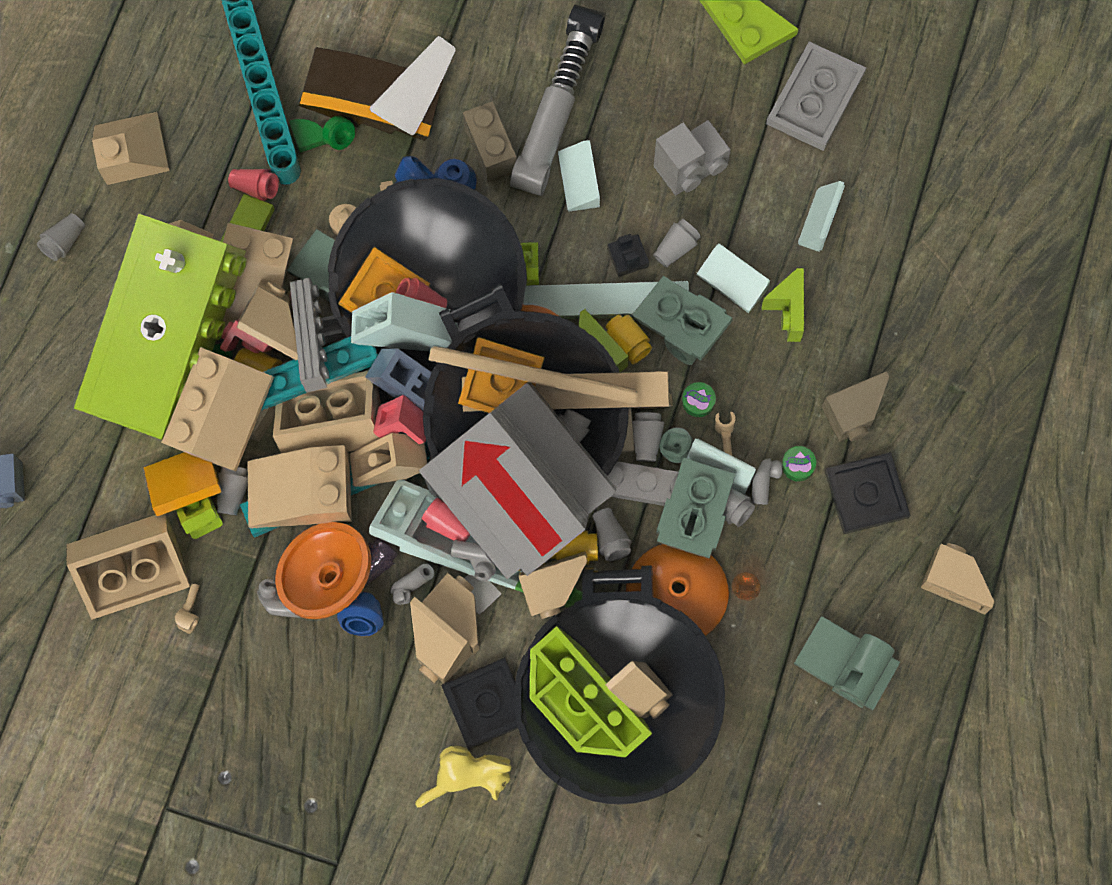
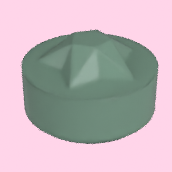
(676, 444)

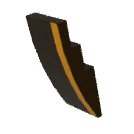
(350, 84)

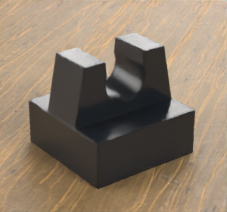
(628, 255)

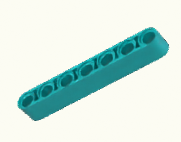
(262, 94)

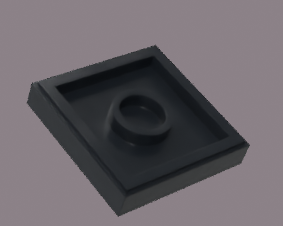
(867, 493)
(483, 703)

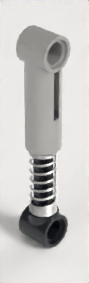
(534, 164)

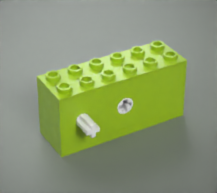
(158, 317)

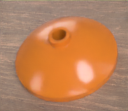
(314, 561)
(703, 579)

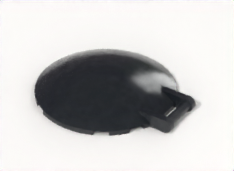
(441, 235)
(565, 350)
(614, 633)

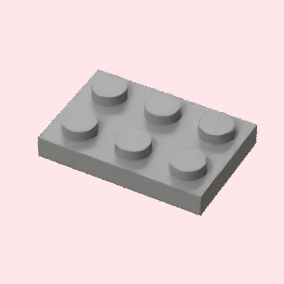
(816, 96)

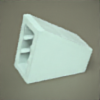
(399, 324)

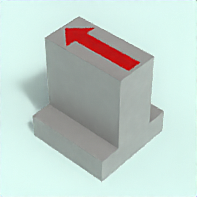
(519, 482)

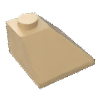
(130, 148)
(270, 318)
(437, 644)

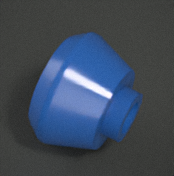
(412, 168)
(458, 172)
(362, 616)

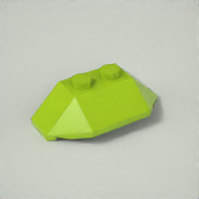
(574, 698)

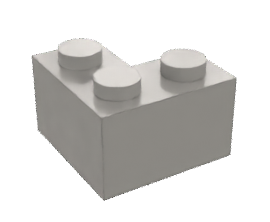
(689, 156)

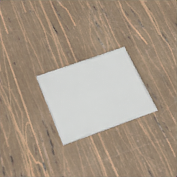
(484, 593)

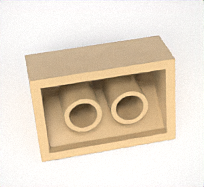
(217, 409)
(329, 416)
(127, 566)

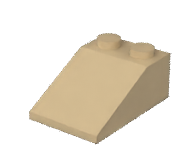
(266, 261)
(300, 488)

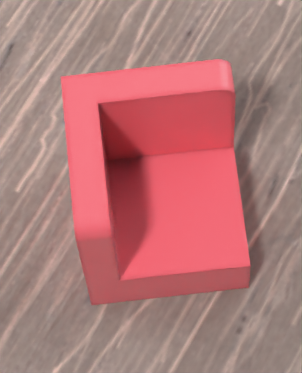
(400, 416)

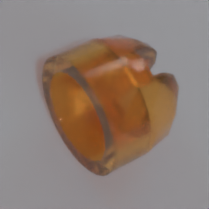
(746, 579)

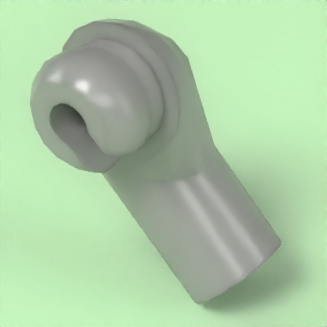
(761, 480)
(480, 561)
(410, 582)
(270, 600)

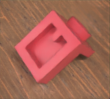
(232, 335)

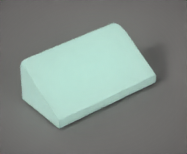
(579, 177)
(821, 216)
(733, 278)
(712, 456)

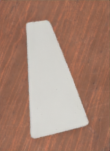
(413, 91)

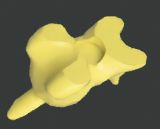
(462, 771)

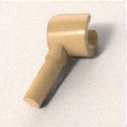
(725, 431)
(184, 618)

